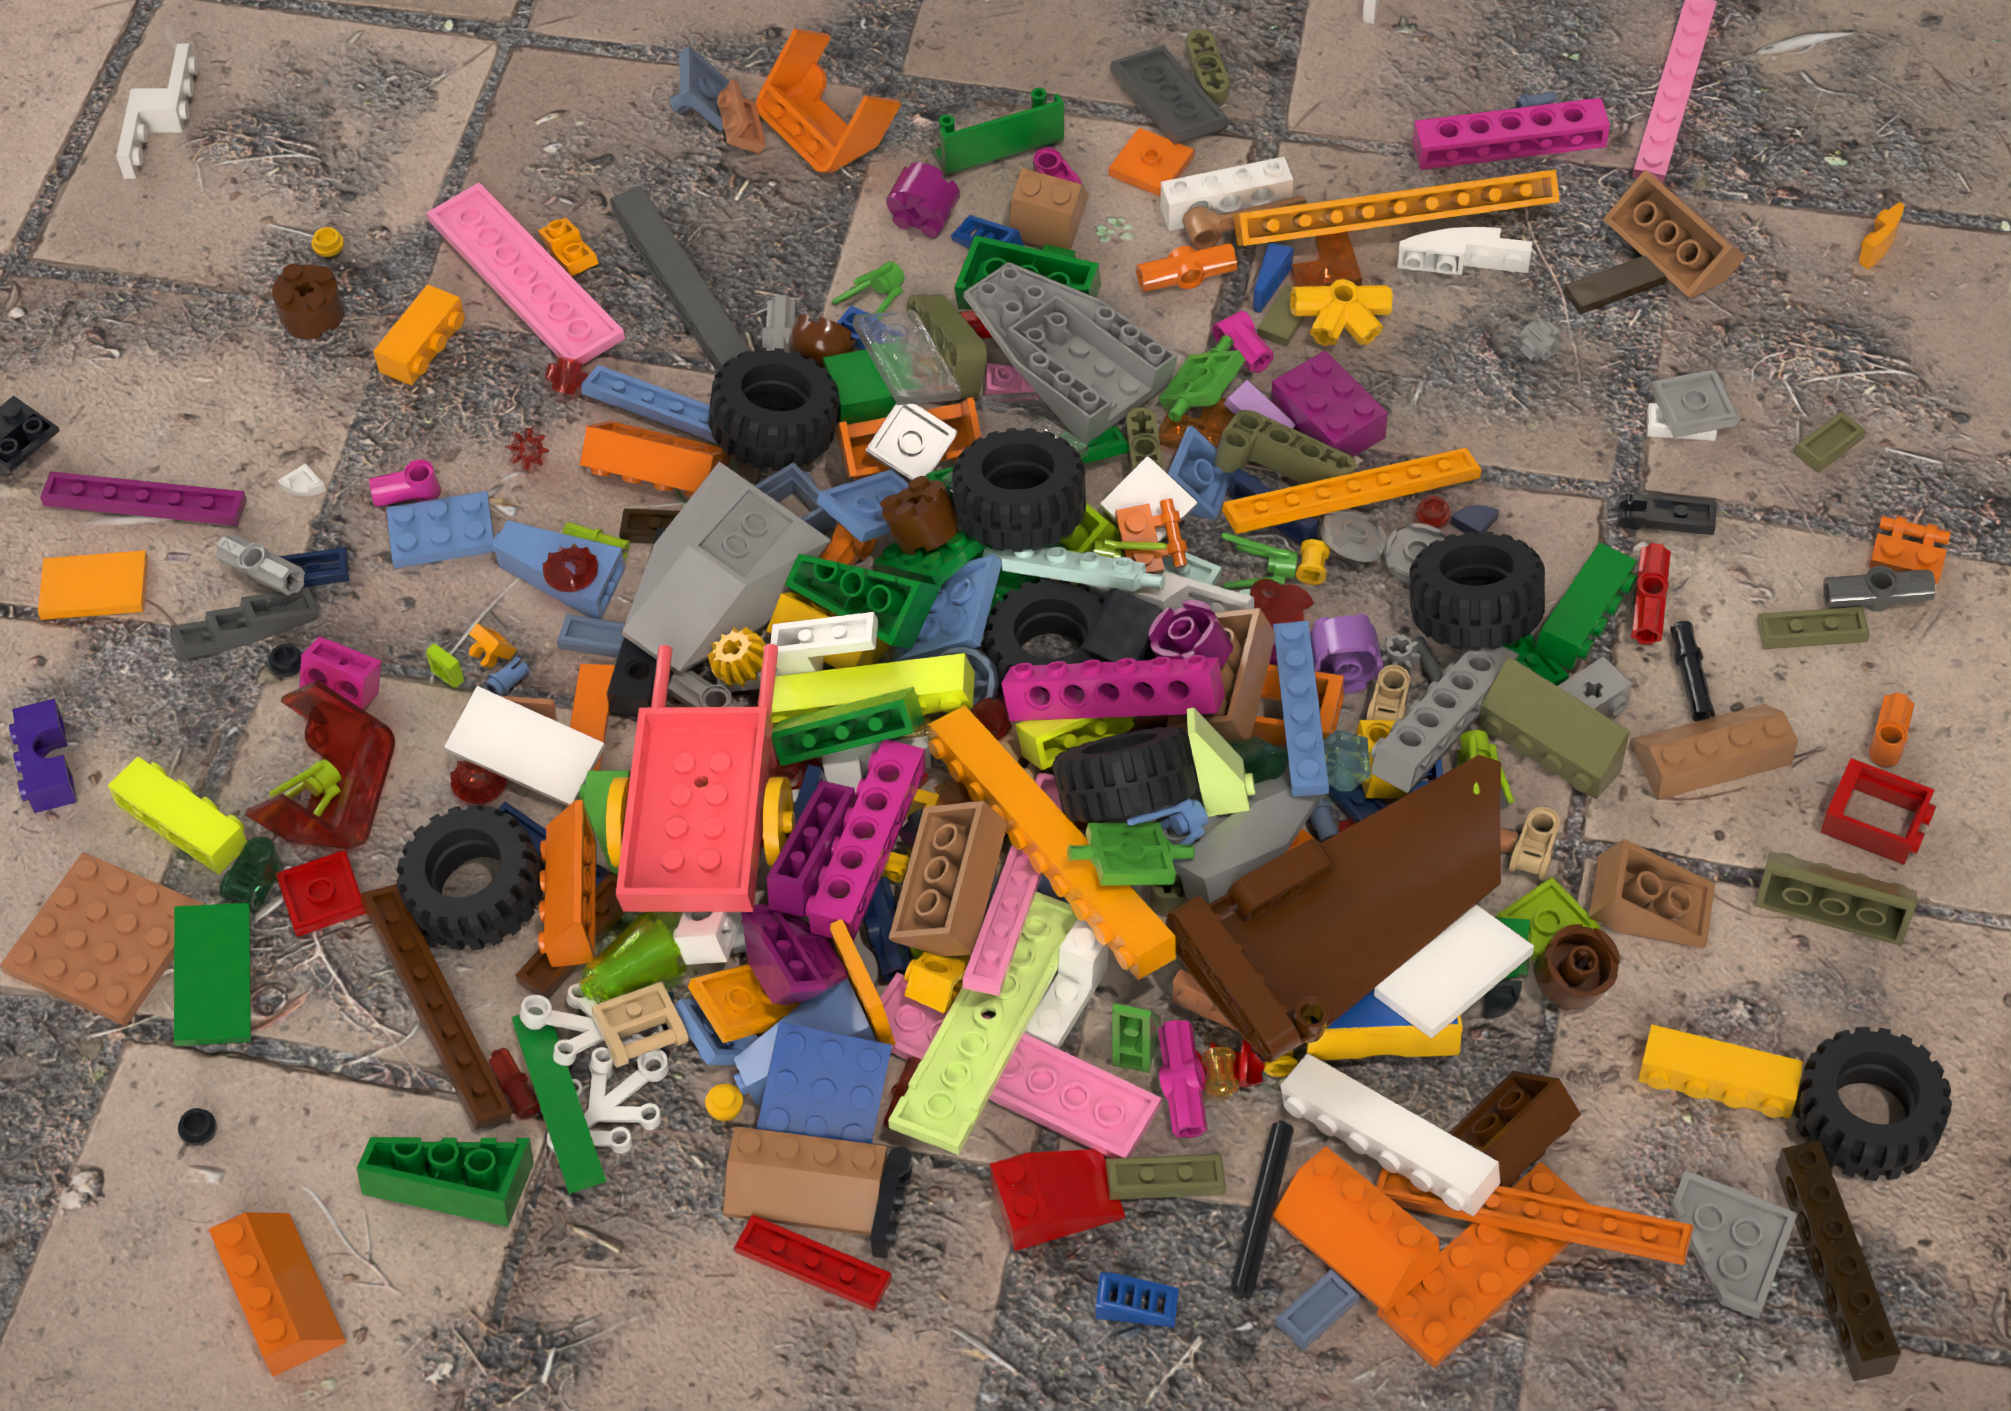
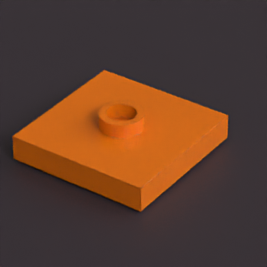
(1149, 161)

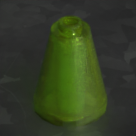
(634, 960)

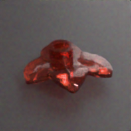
(1284, 605)

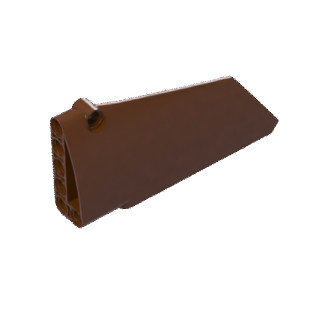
(1343, 913)

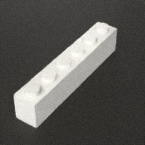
(1390, 1135)

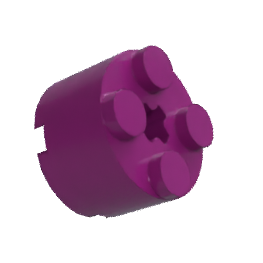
(922, 199)
(1190, 632)

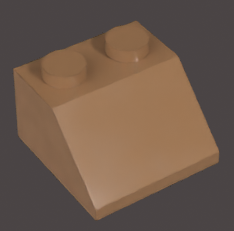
(1047, 209)

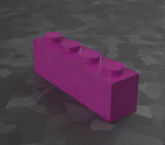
(808, 848)

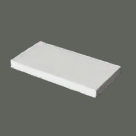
(524, 746)
(1453, 971)

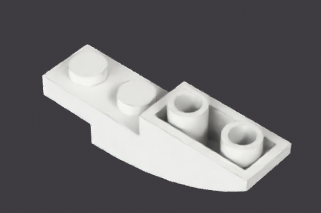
(1453, 248)

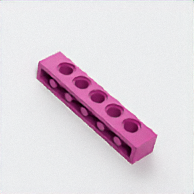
(1510, 133)
(1098, 700)
(894, 763)

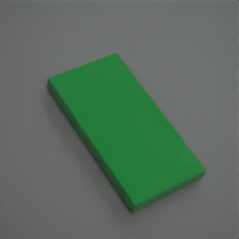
(212, 974)

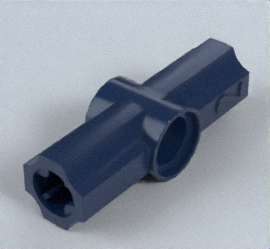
(878, 922)

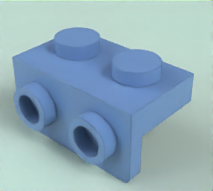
(705, 1038)

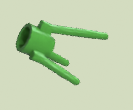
(883, 279)
(1280, 562)

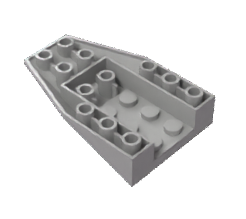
(1071, 348)
(717, 569)
(1240, 840)

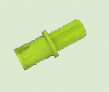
(595, 535)

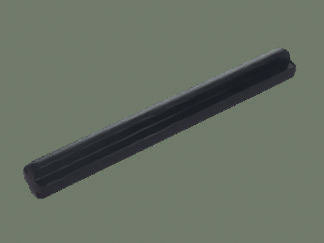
(1262, 1209)

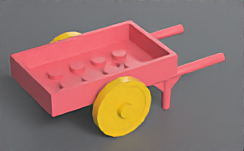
(691, 843)

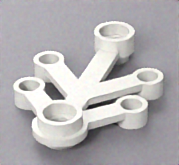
(537, 1012)
(607, 1109)

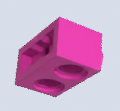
(342, 670)

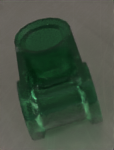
(1261, 758)
(249, 879)

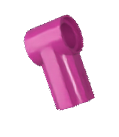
(1246, 340)
(415, 482)

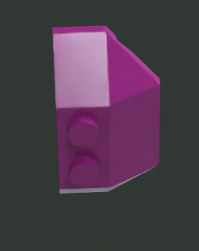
(788, 957)

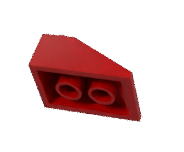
(1052, 1195)

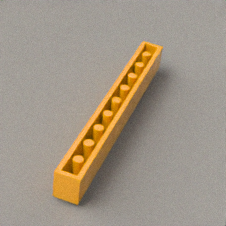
(1396, 207)
(1043, 833)

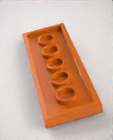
(1475, 1278)

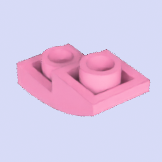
(1004, 380)

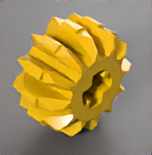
(737, 657)

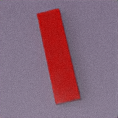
(813, 1262)

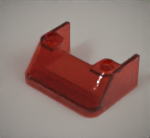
(359, 751)

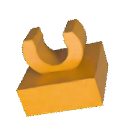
(493, 645)

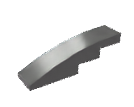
(238, 626)

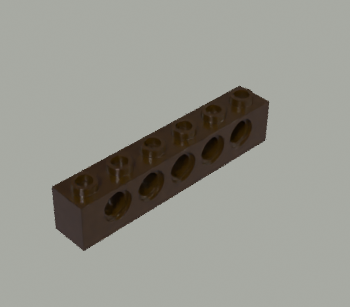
(1837, 1261)

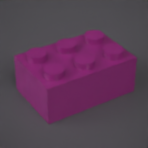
(1330, 405)

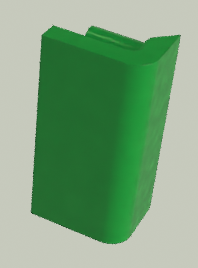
(1001, 136)

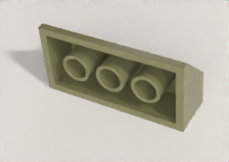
(1554, 728)
(1836, 898)

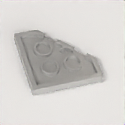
(1733, 1239)

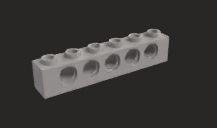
(1438, 718)

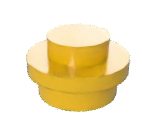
(327, 242)
(724, 1102)

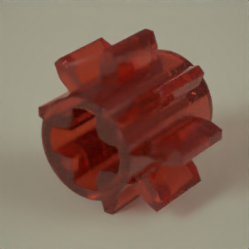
(566, 375)
(536, 448)
(993, 716)

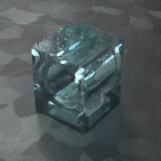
(1346, 760)

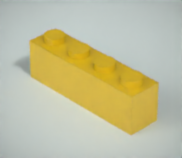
(1720, 1072)

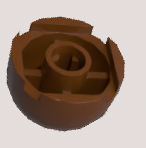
(820, 338)

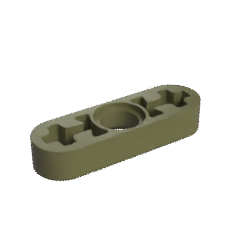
(1209, 55)

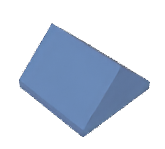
(1198, 475)

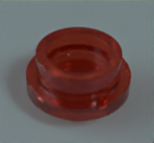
(1433, 511)

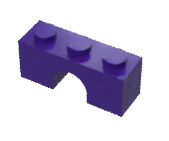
(38, 731)

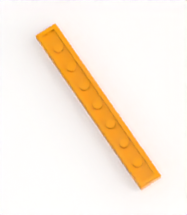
(1351, 490)

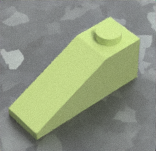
(1219, 769)

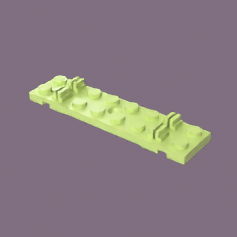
(973, 1051)

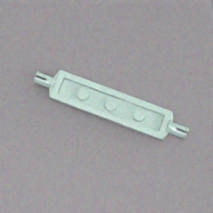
(1079, 568)

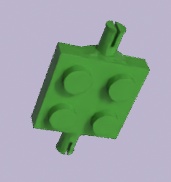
(1202, 379)
(1131, 853)

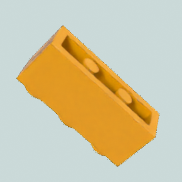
(419, 335)

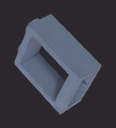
(793, 480)

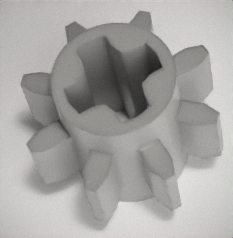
(1540, 340)
(1400, 651)

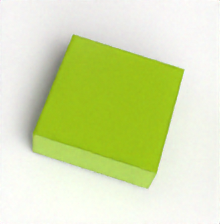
(444, 665)

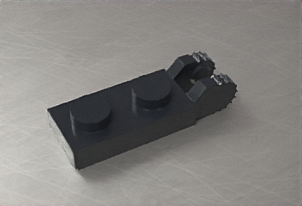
(1668, 513)
(891, 1198)

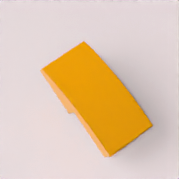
(1879, 242)
(567, 246)

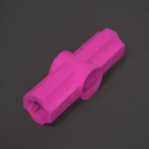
(1182, 1079)

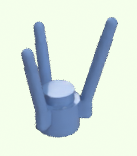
(1186, 818)

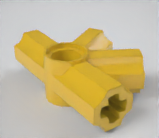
(1342, 307)

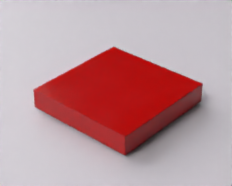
(320, 893)

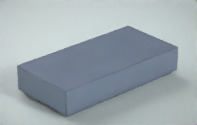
(591, 635)
(1317, 1309)

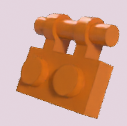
(1139, 525)
(1909, 555)

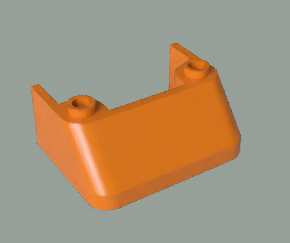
(795, 111)
(856, 437)

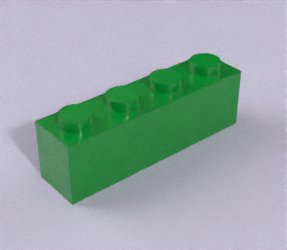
(1586, 605)
(847, 726)

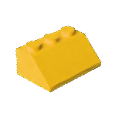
(796, 607)

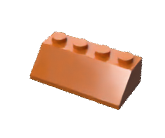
(649, 456)
(569, 888)
(1357, 1230)
(277, 1288)

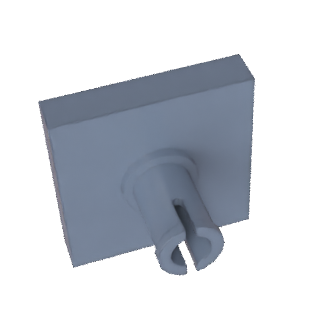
(699, 87)

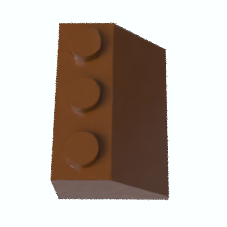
(1518, 1122)

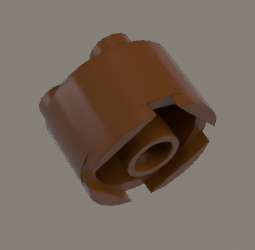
(307, 300)
(920, 515)
(1557, 969)

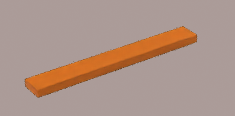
(1556, 1219)

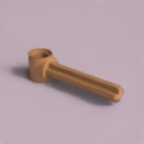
(1206, 226)

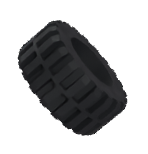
(778, 381)
(1026, 518)
(1477, 590)
(1037, 611)
(1125, 774)
(446, 845)
(1884, 1062)

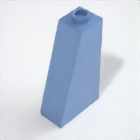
(524, 549)
(831, 1011)

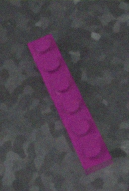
(143, 498)

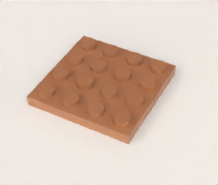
(99, 939)

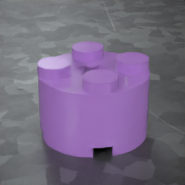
(1348, 649)

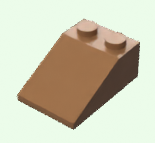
(1650, 896)

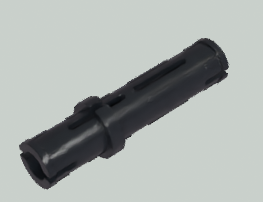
(1689, 659)

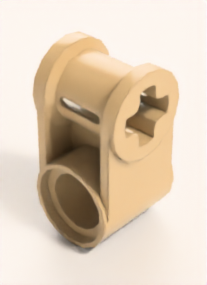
(1388, 702)
(1535, 848)

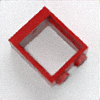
(1886, 787)

